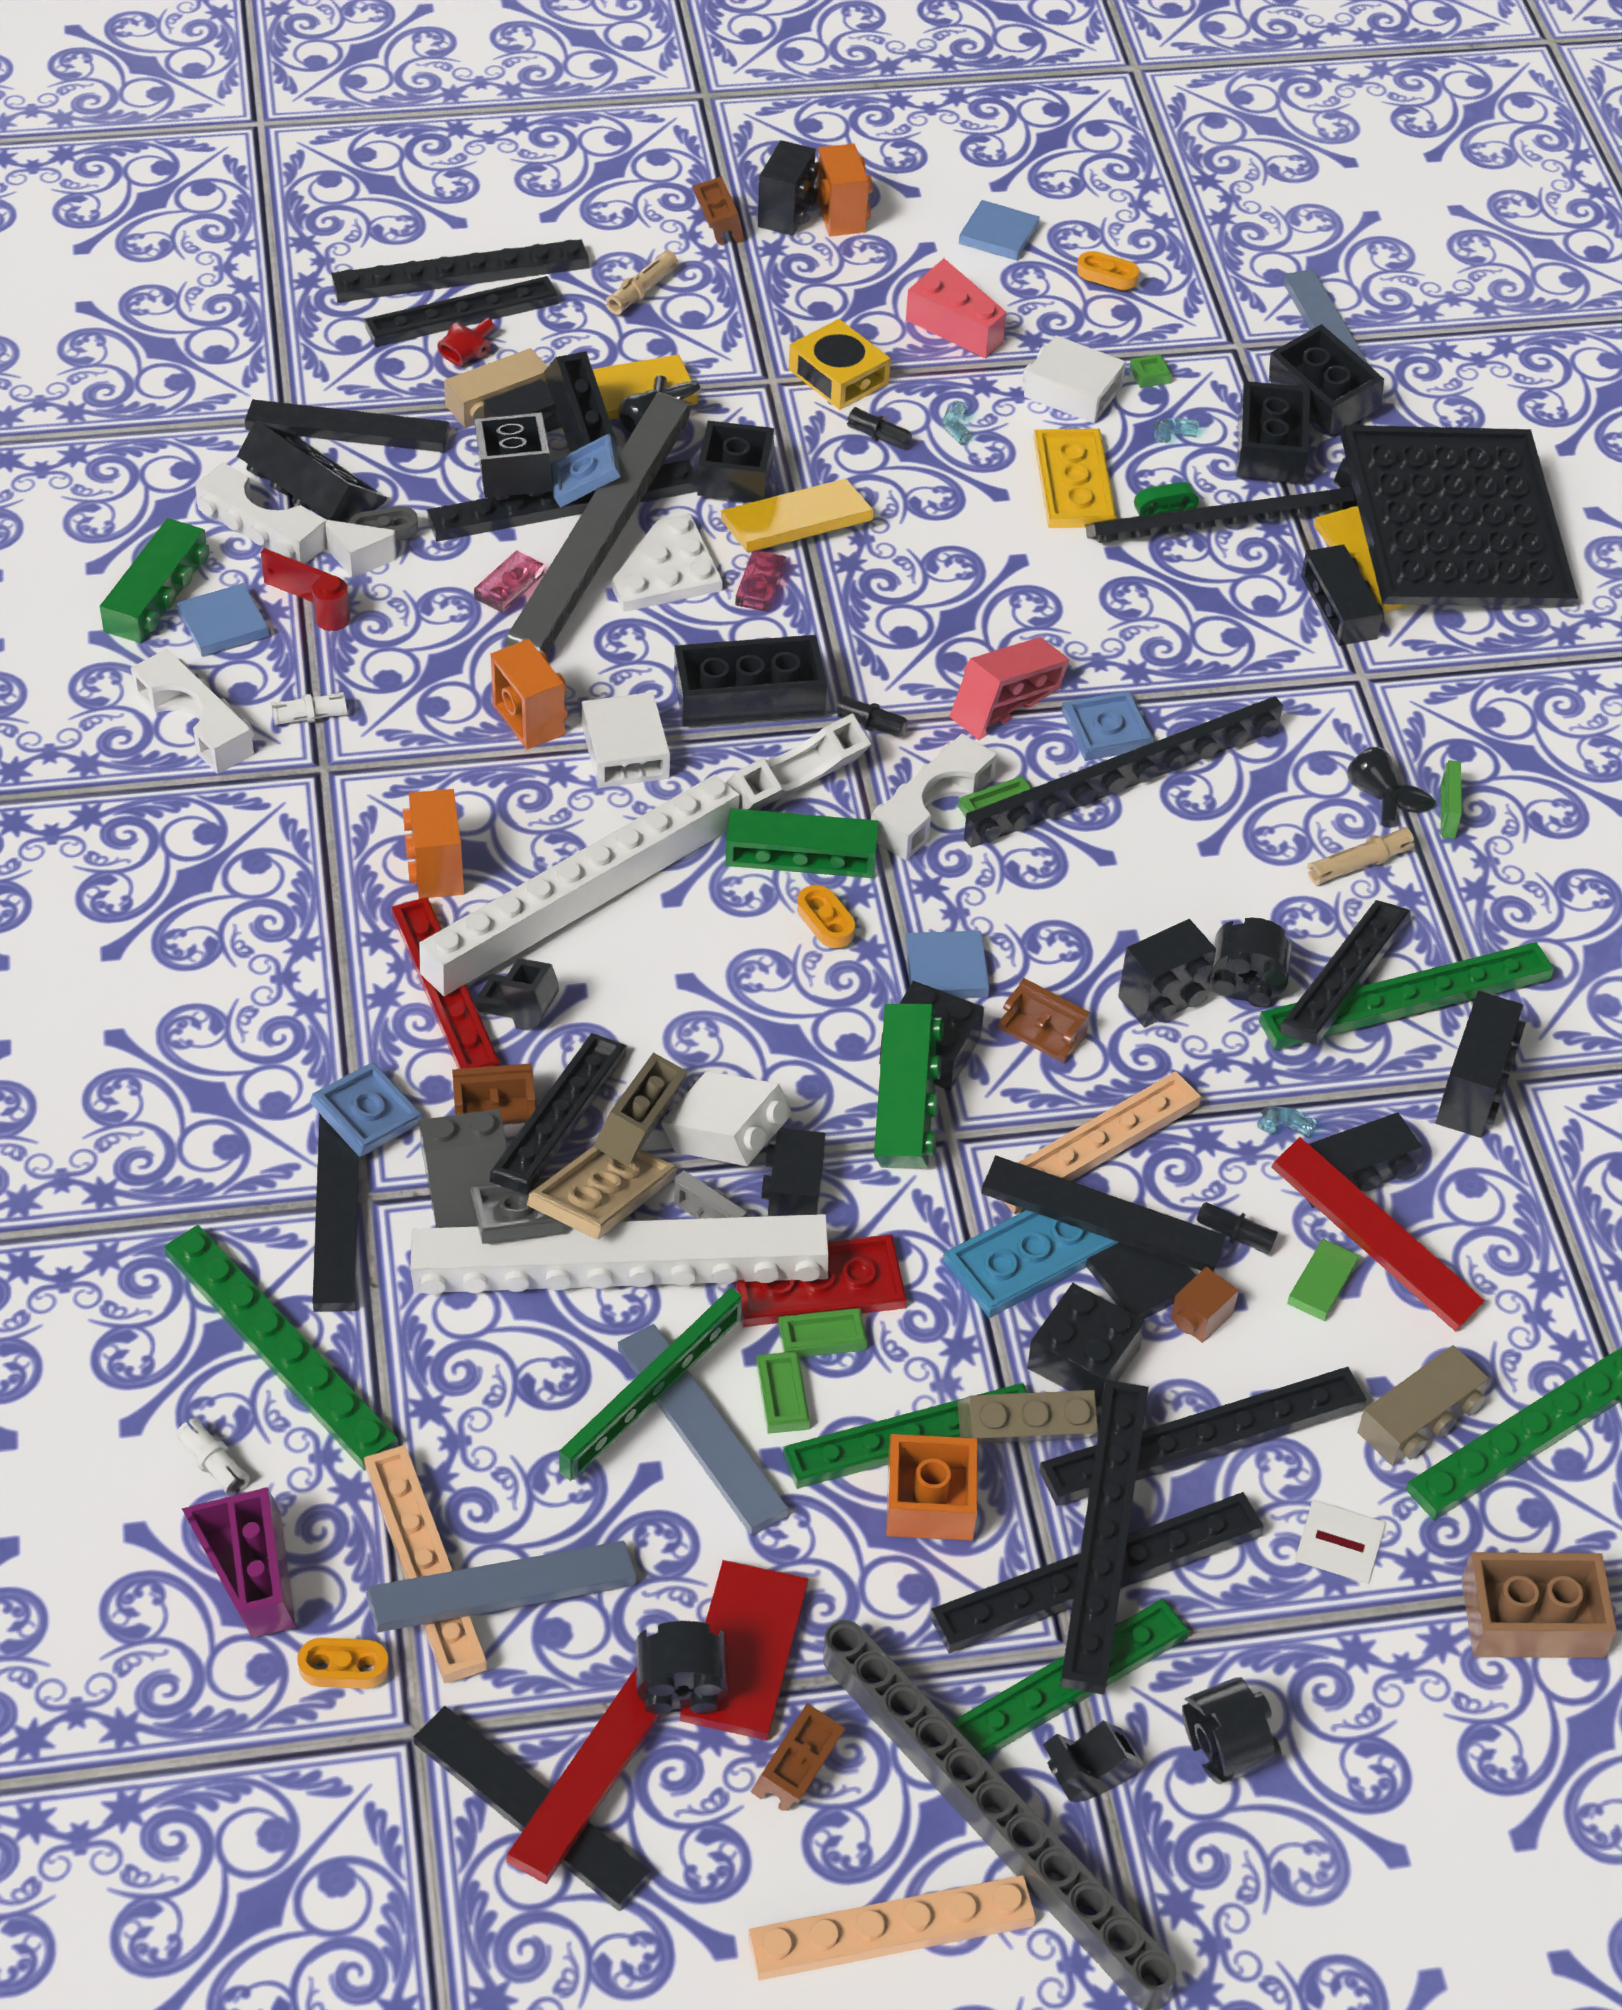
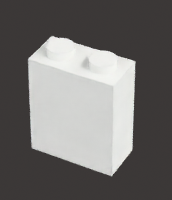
(1074, 378)
(625, 740)
(726, 1118)

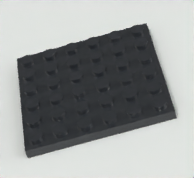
(1457, 516)

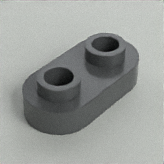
(399, 518)

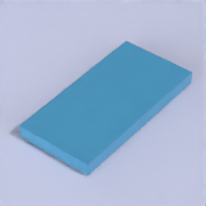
(1020, 1259)

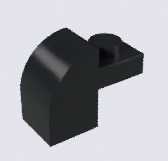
(521, 994)
(1093, 1762)

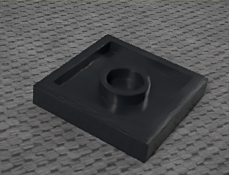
(1138, 1279)

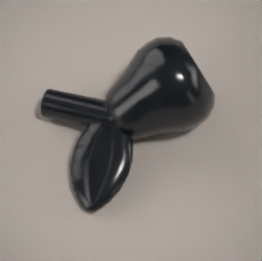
(635, 405)
(1375, 774)

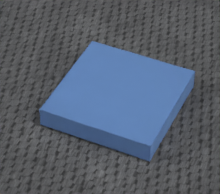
(999, 229)
(585, 470)
(222, 619)
(1106, 725)
(948, 962)
(366, 1109)

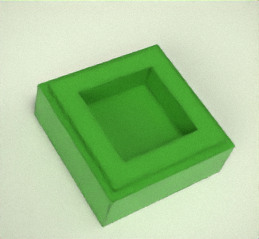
(1150, 371)

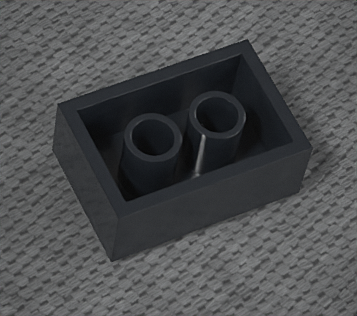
(1339, 380)
(1273, 432)
(513, 456)
(1480, 1063)

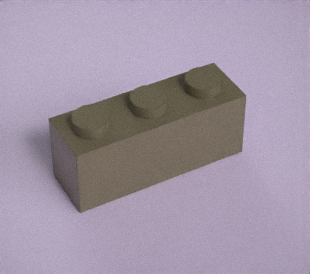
(640, 1109)
(1423, 1406)
(1028, 1416)

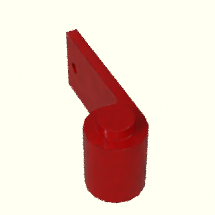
(323, 589)

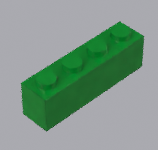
(154, 580)
(801, 843)
(907, 1086)

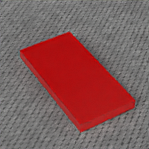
(860, 1275)
(760, 1619)

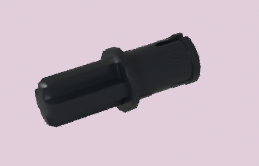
(879, 428)
(872, 716)
(1238, 1228)

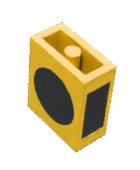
(839, 364)

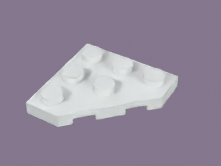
(666, 567)

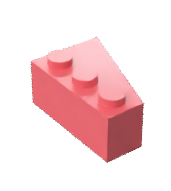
(956, 310)
(1005, 681)

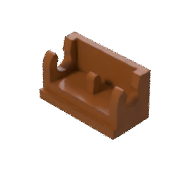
(719, 209)
(1044, 1020)
(496, 1087)
(798, 1757)

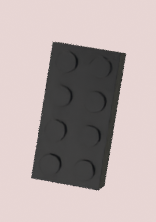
(749, 680)

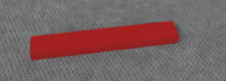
(455, 1011)
(1377, 1234)
(583, 1785)

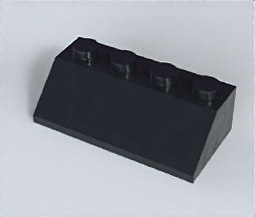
(306, 474)

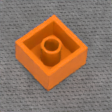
(843, 189)
(528, 693)
(433, 843)
(932, 1487)

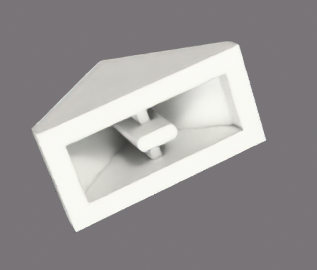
(360, 546)

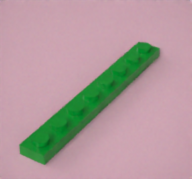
(1426, 990)
(280, 1346)
(1519, 1438)

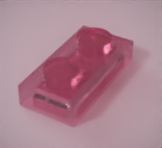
(509, 581)
(760, 581)

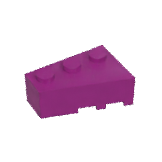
(249, 1555)

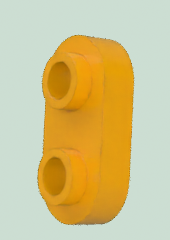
(1108, 270)
(831, 921)
(344, 1661)

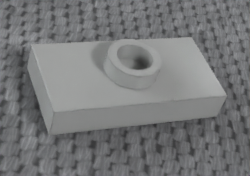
(702, 1200)

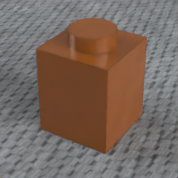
(1204, 1304)

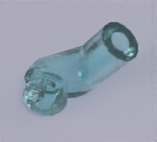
(954, 420)
(1176, 426)
(1287, 1117)

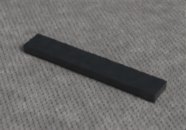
(463, 309)
(350, 425)
(1345, 972)
(558, 1114)
(1103, 1214)
(335, 1223)
(518, 1796)

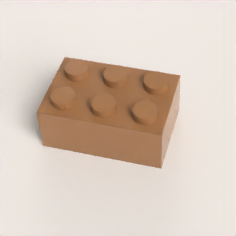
(1538, 1605)

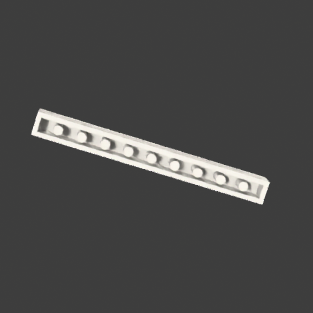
(576, 885)
(627, 1255)

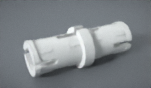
(309, 708)
(212, 1456)

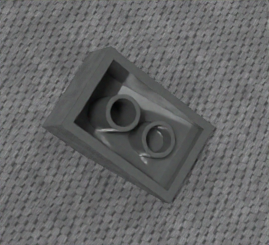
(459, 1156)

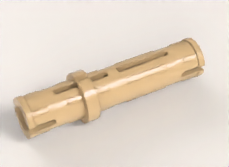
(634, 288)
(1374, 850)

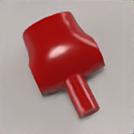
(465, 343)

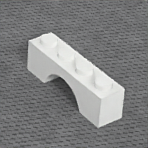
(290, 532)
(169, 685)
(813, 759)
(956, 771)

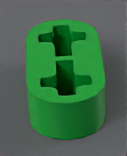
(1166, 499)

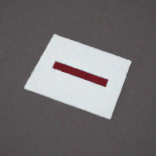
(1340, 1541)

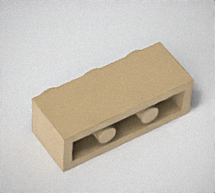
(467, 390)

